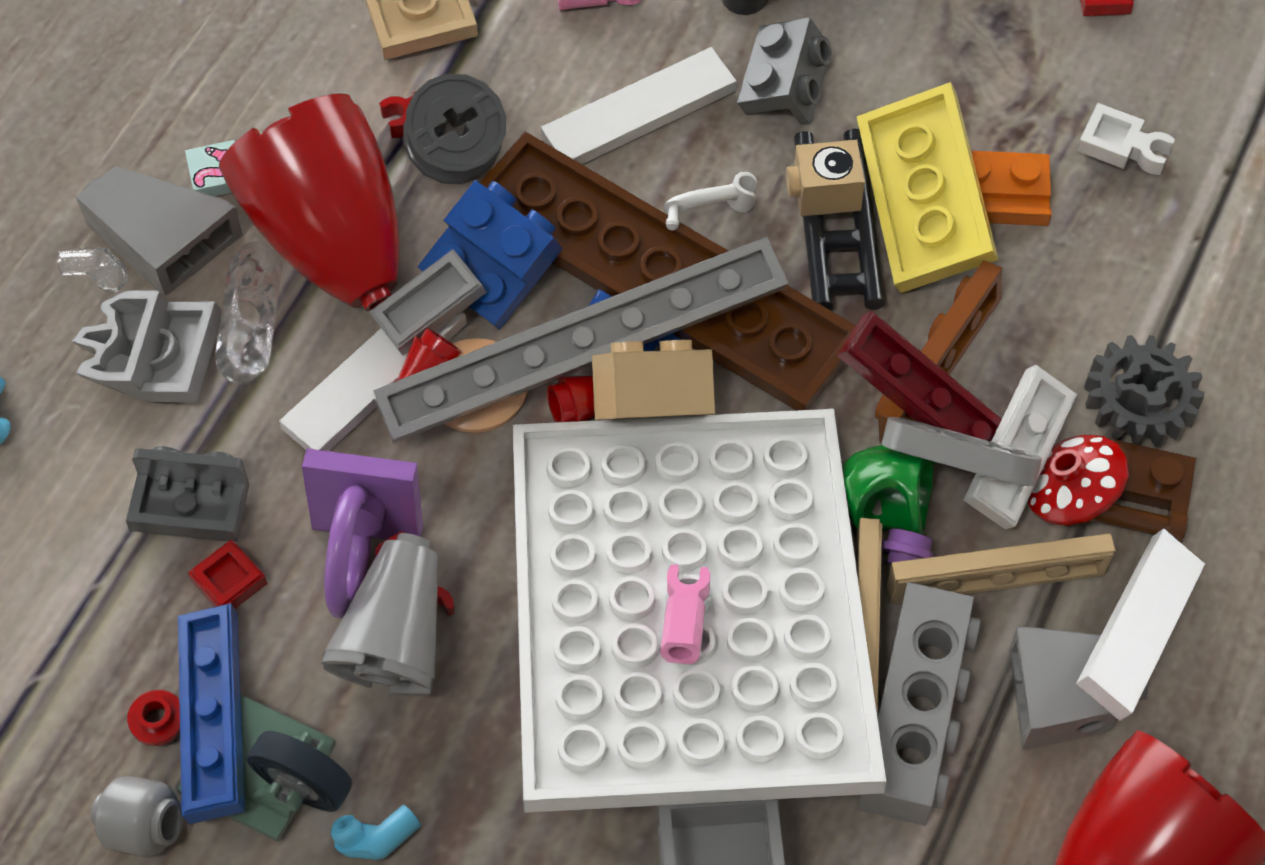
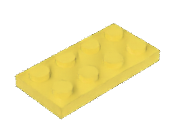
(926, 188)

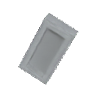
(428, 301)

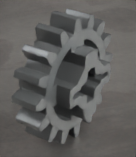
(1142, 392)

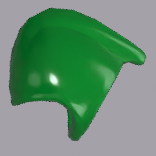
(894, 478)

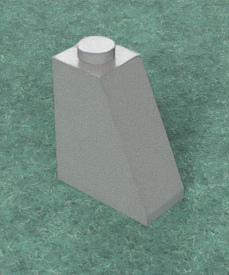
(158, 225)

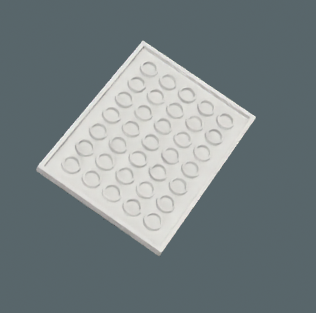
(783, 660)

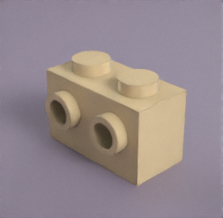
(653, 382)

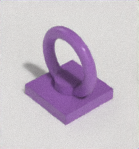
(357, 502)

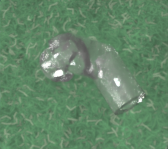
(97, 263)

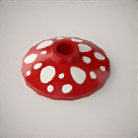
(1079, 480)

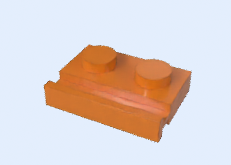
(1015, 187)

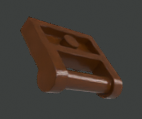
(1158, 481)

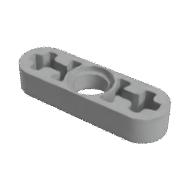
(962, 451)

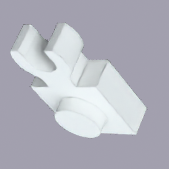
(1118, 136)

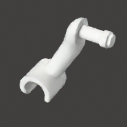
(738, 196)

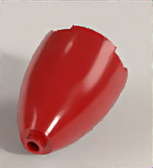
(321, 198)
(1159, 813)

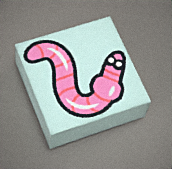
(204, 168)

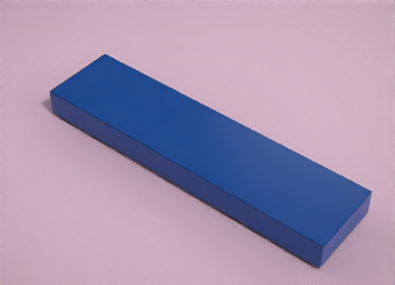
(210, 714)

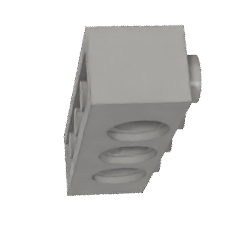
(925, 619)

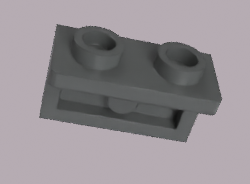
(786, 69)
(188, 494)

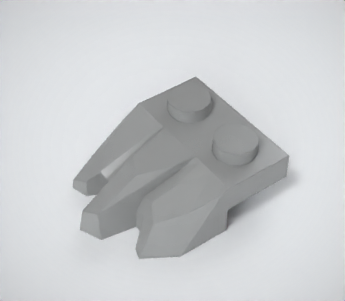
(151, 346)

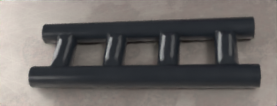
(862, 238)

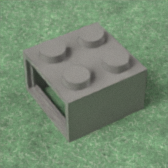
(720, 833)

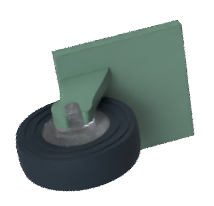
(283, 769)

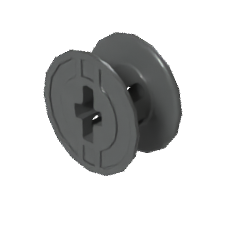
(454, 100)

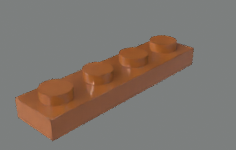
(954, 331)

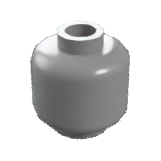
(137, 816)

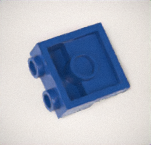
(498, 247)

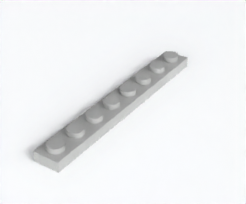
(571, 340)

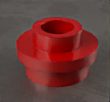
(160, 732)

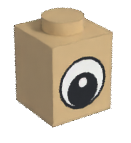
(826, 178)

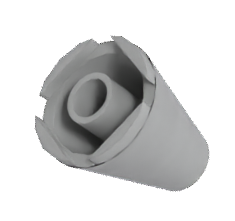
(391, 622)

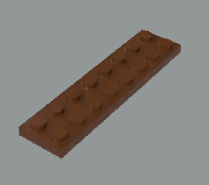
(622, 242)

